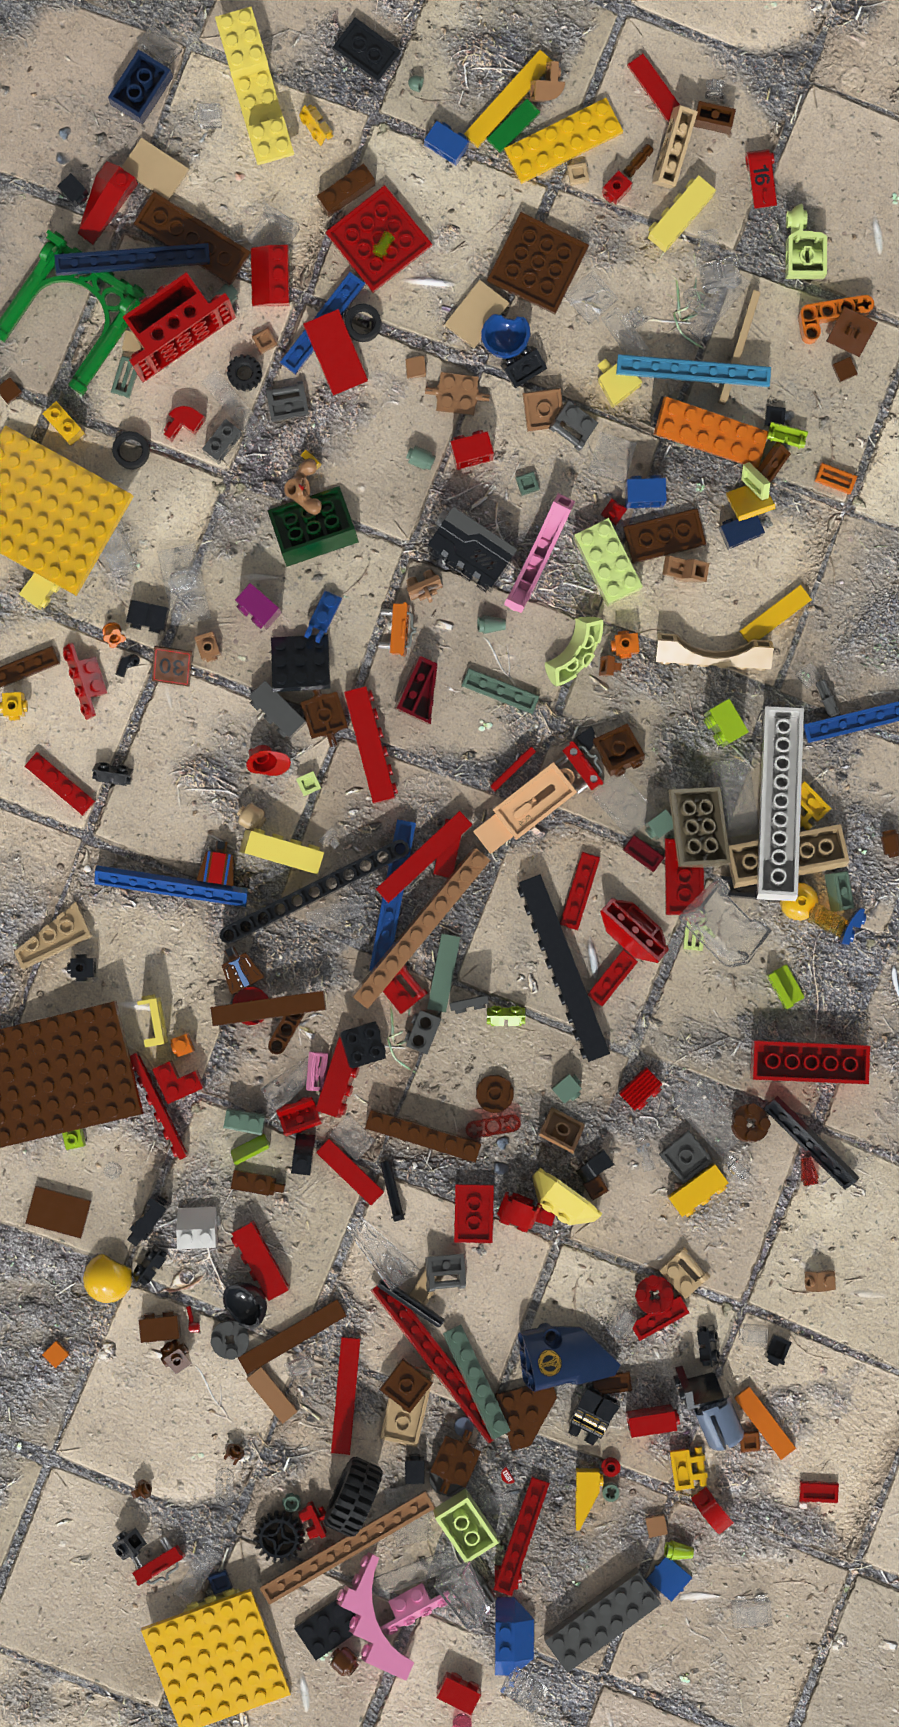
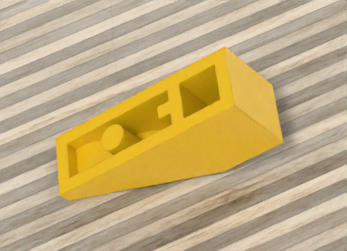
(586, 1491)

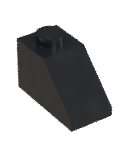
(303, 1154)

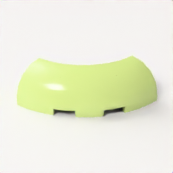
(578, 653)

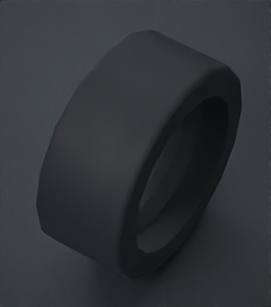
(377, 322)
(116, 450)

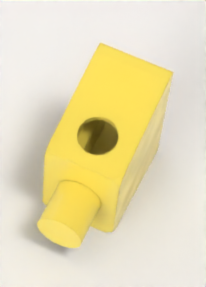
(616, 386)

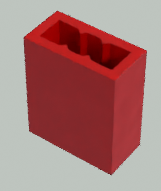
(652, 1420)

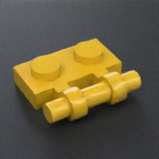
(813, 805)
(682, 1468)

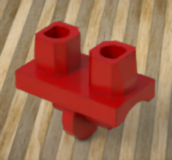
(311, 1512)

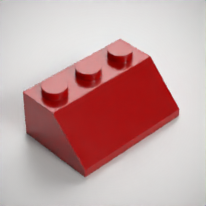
(270, 275)

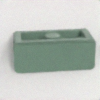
(839, 891)

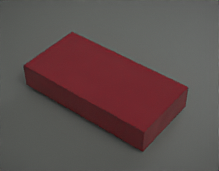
(643, 853)

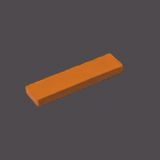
(764, 1422)

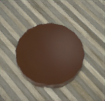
(494, 1093)

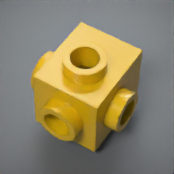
(7, 703)

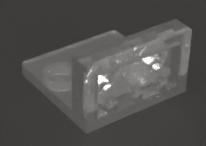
(273, 229)

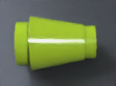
(676, 1550)

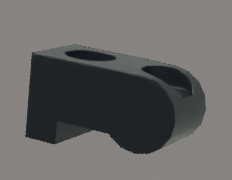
(594, 1166)

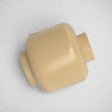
(251, 817)

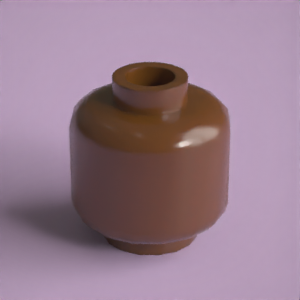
(344, 1661)

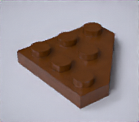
(525, 1413)

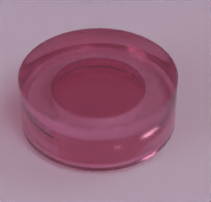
(462, 1720)

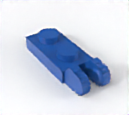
(323, 615)

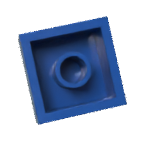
(645, 492)

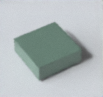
(527, 483)

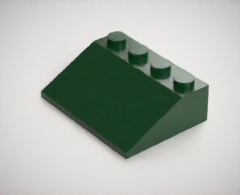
(309, 535)

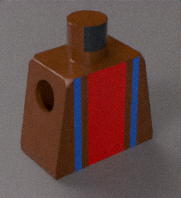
(218, 866)

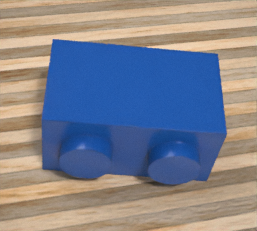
(446, 142)

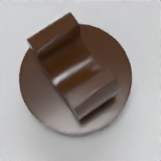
(235, 1452)
(143, 1489)

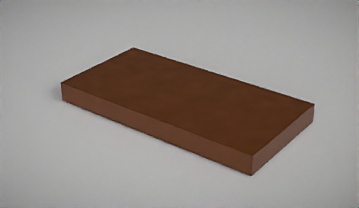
(664, 536)

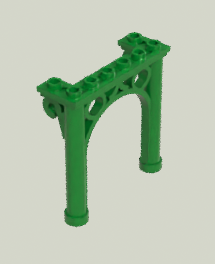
(112, 331)

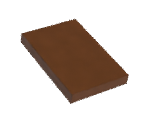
(58, 1212)

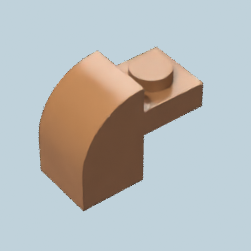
(550, 87)
(686, 570)

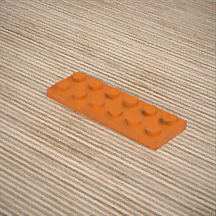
(710, 432)

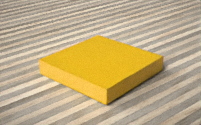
(747, 503)

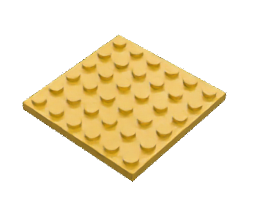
(216, 1660)

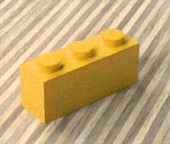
(698, 1190)

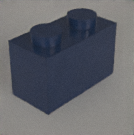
(739, 532)

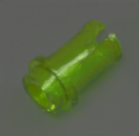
(383, 244)

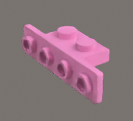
(411, 1606)

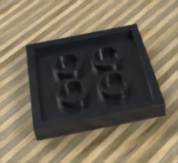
(300, 663)

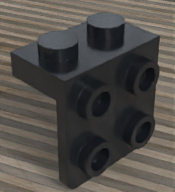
(363, 1044)
(698, 1390)

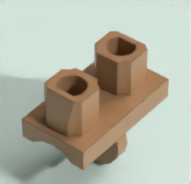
(425, 588)

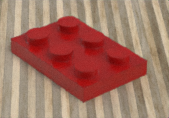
(473, 1213)

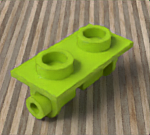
(787, 435)
(514, 1015)

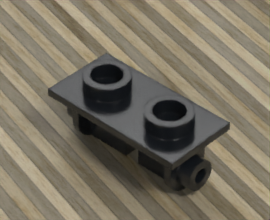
(104, 771)
(143, 1271)
(709, 1337)

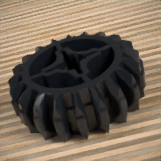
(272, 1536)

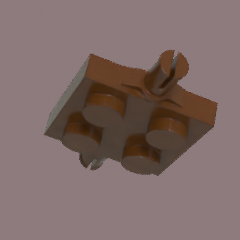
(324, 715)
(455, 1461)

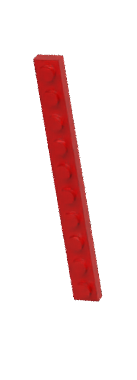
(433, 1356)

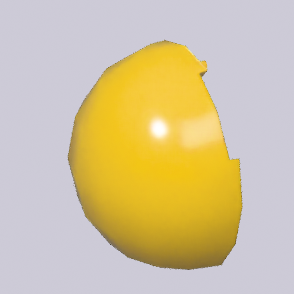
(106, 1279)

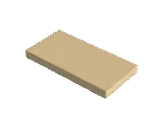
(401, 1425)

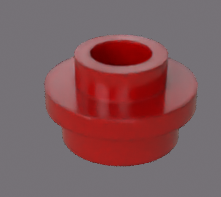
(610, 1460)

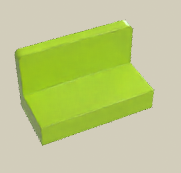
(785, 986)

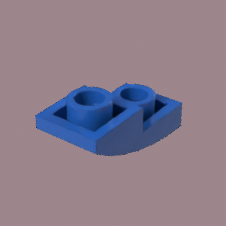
(856, 920)

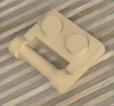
(679, 1277)

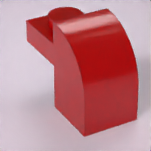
(183, 417)
(712, 1510)

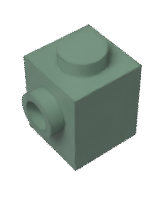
(567, 1088)

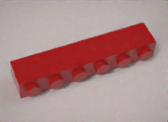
(370, 745)

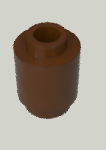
(890, 843)

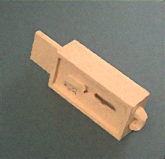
(527, 807)

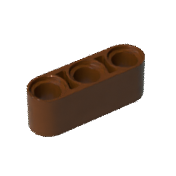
(284, 1038)

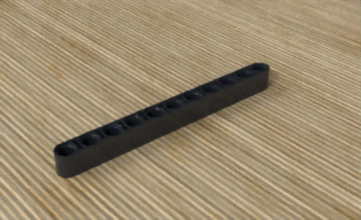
(304, 892)

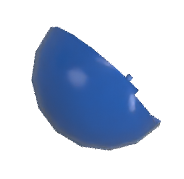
(505, 336)

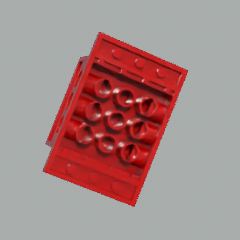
(174, 324)

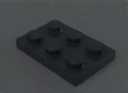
(366, 50)
(325, 1629)

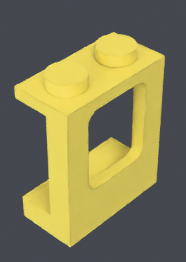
(157, 1020)

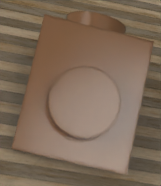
(820, 1281)

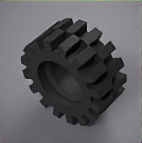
(244, 361)

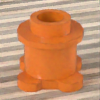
(112, 634)

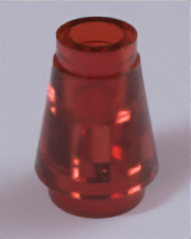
(808, 1172)

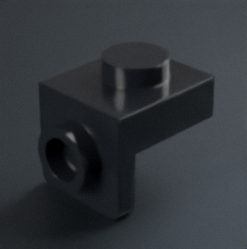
(777, 1350)

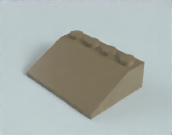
(699, 827)

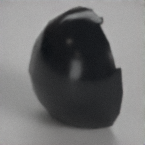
(245, 1304)

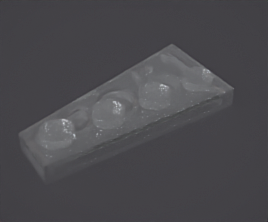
(382, 1254)

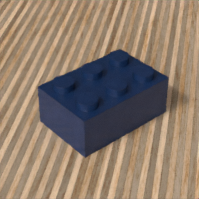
(140, 87)

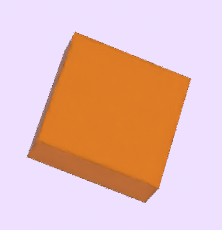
(55, 1354)

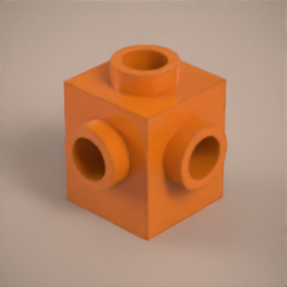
(631, 641)

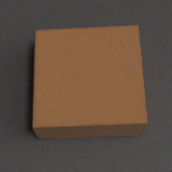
(264, 340)
(656, 1525)

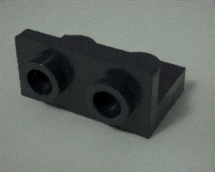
(524, 366)

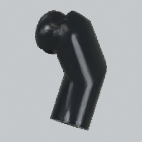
(125, 663)

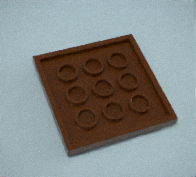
(538, 263)

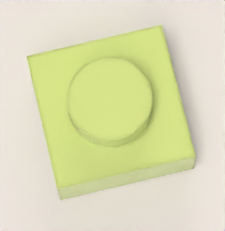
(308, 783)

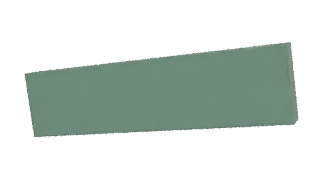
(500, 691)
(443, 973)

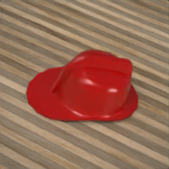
(267, 762)

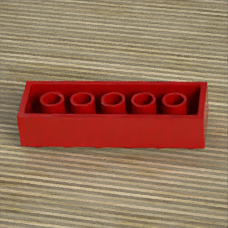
(810, 1062)

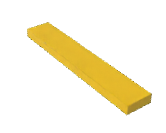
(507, 99)

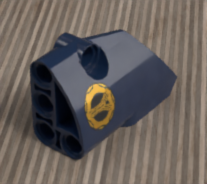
(562, 1357)

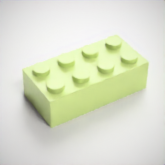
(607, 562)

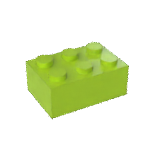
(725, 723)

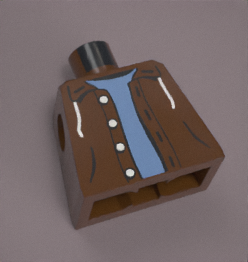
(240, 970)

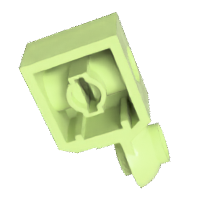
(804, 249)

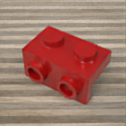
(298, 1116)

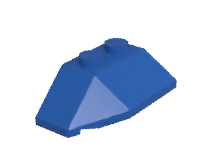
(512, 1636)

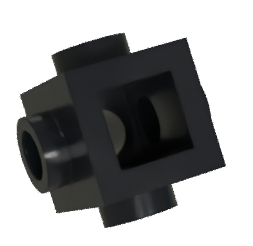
(88, 964)
(129, 1544)

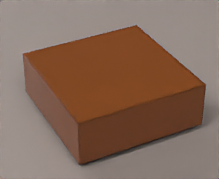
(750, 1442)

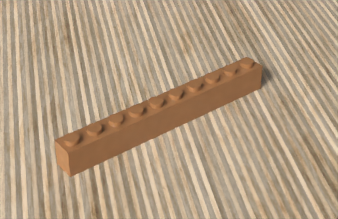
(420, 928)

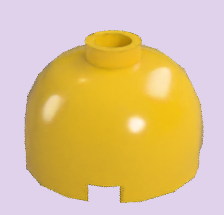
(801, 907)

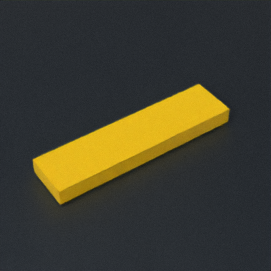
(776, 614)

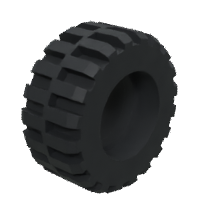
(353, 1496)

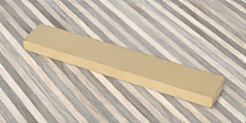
(741, 341)

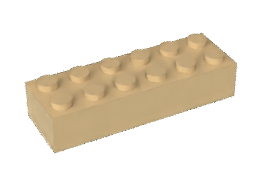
(818, 851)

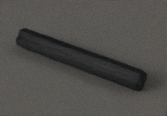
(413, 1304)

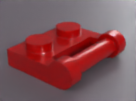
(398, 994)

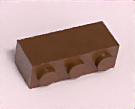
(346, 190)

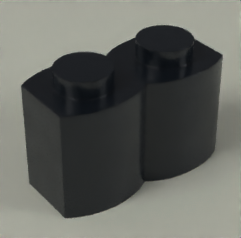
(148, 616)

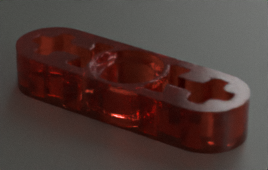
(489, 1133)

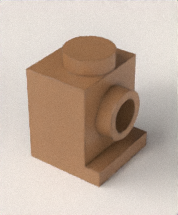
(208, 638)

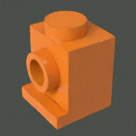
(182, 1045)

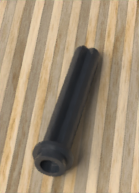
(392, 1191)

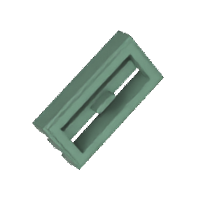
(116, 381)

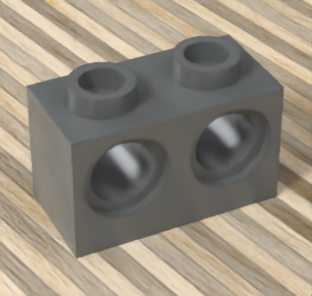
(222, 441)
(427, 1033)

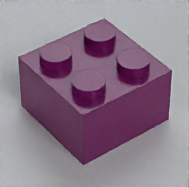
(258, 606)

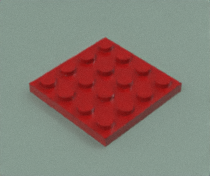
(363, 229)

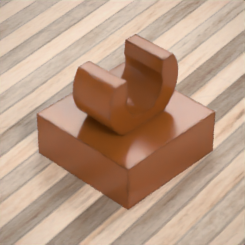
(608, 666)

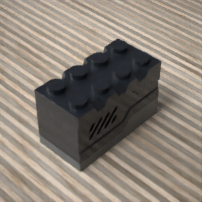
(470, 549)

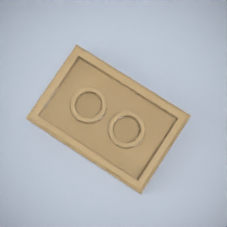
(155, 169)
(474, 312)

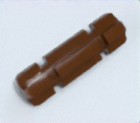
(638, 160)

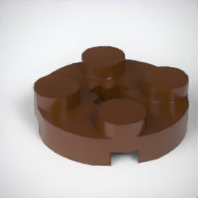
(740, 1122)

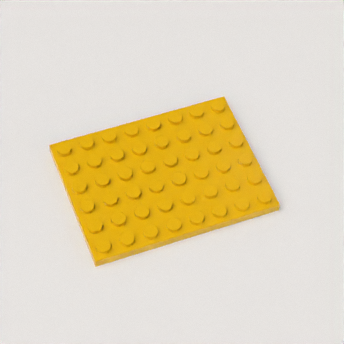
(54, 511)

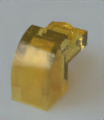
(827, 920)

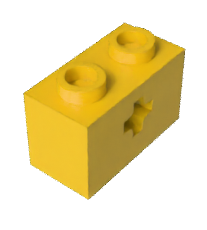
(63, 423)

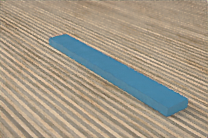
(693, 370)

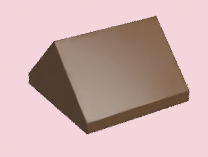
(561, 1130)

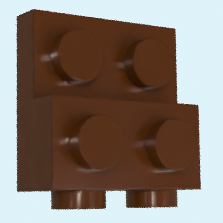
(619, 750)

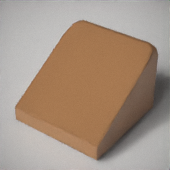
(415, 367)

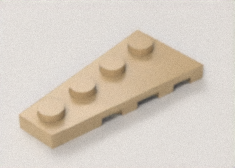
(59, 935)

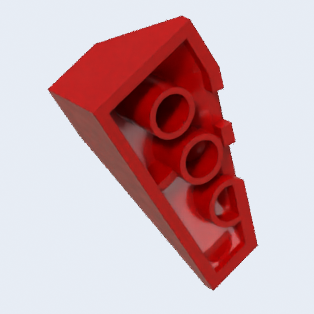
(108, 194)

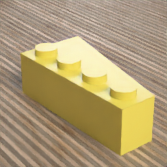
(281, 851)

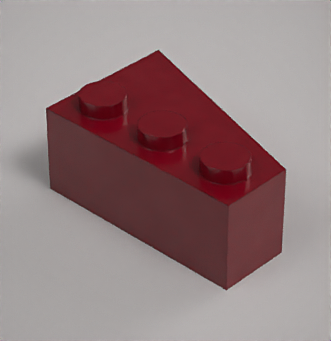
(418, 691)

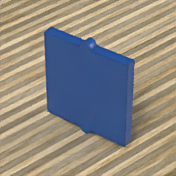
(669, 1578)

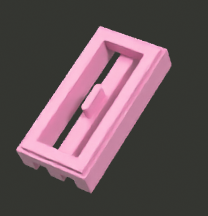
(315, 1072)

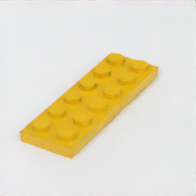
(563, 140)

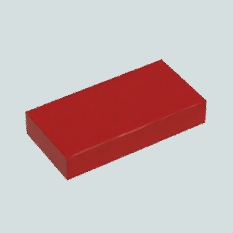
(818, 1491)

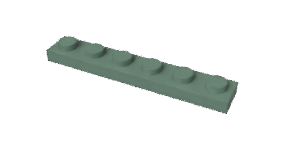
(476, 1382)

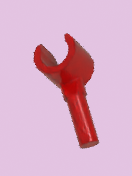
(194, 1327)

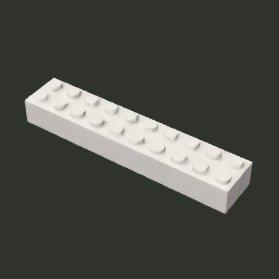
(780, 803)

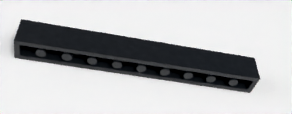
(564, 968)

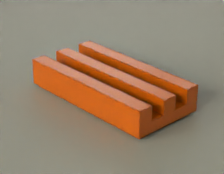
(832, 485)

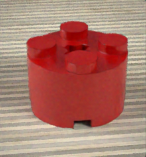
(518, 1211)

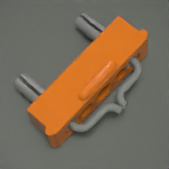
(399, 629)

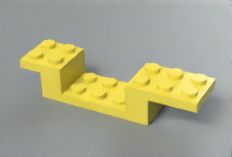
(254, 85)

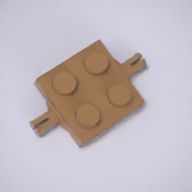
(457, 393)

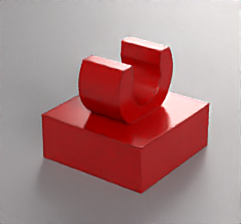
(613, 511)

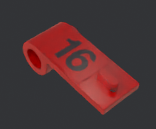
(761, 177)

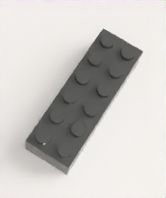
(602, 1619)

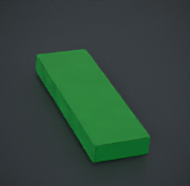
(513, 126)

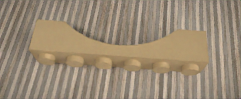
(754, 654)

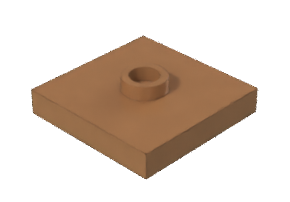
(542, 408)

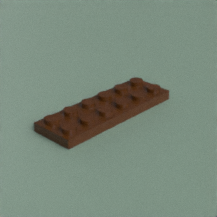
(177, 227)

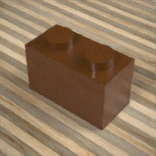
(714, 117)
(159, 1327)

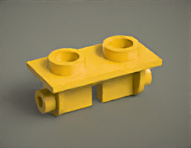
(320, 131)

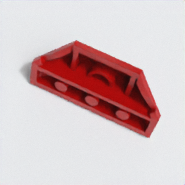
(634, 930)

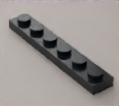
(811, 1143)

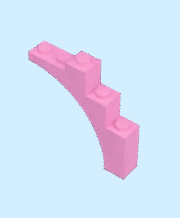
(540, 553)
(364, 1625)

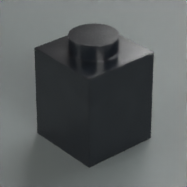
(73, 190)
(414, 1469)

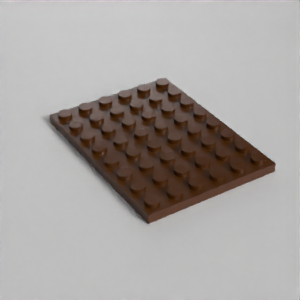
(65, 1074)

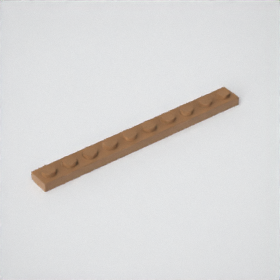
(347, 1547)

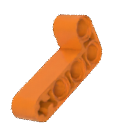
(835, 308)

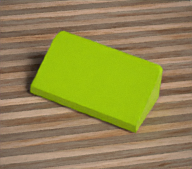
(250, 1149)

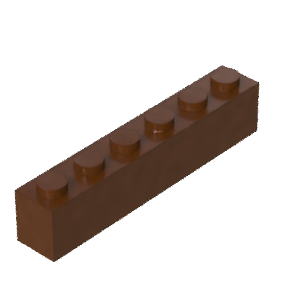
(423, 1135)

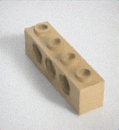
(674, 147)

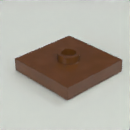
(406, 1385)

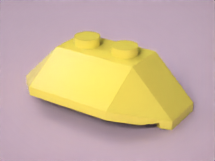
(562, 1200)

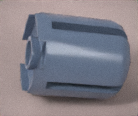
(720, 1424)

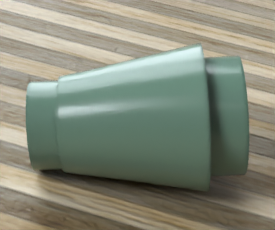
(490, 624)

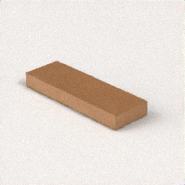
(272, 1394)

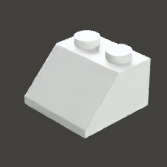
(197, 1228)

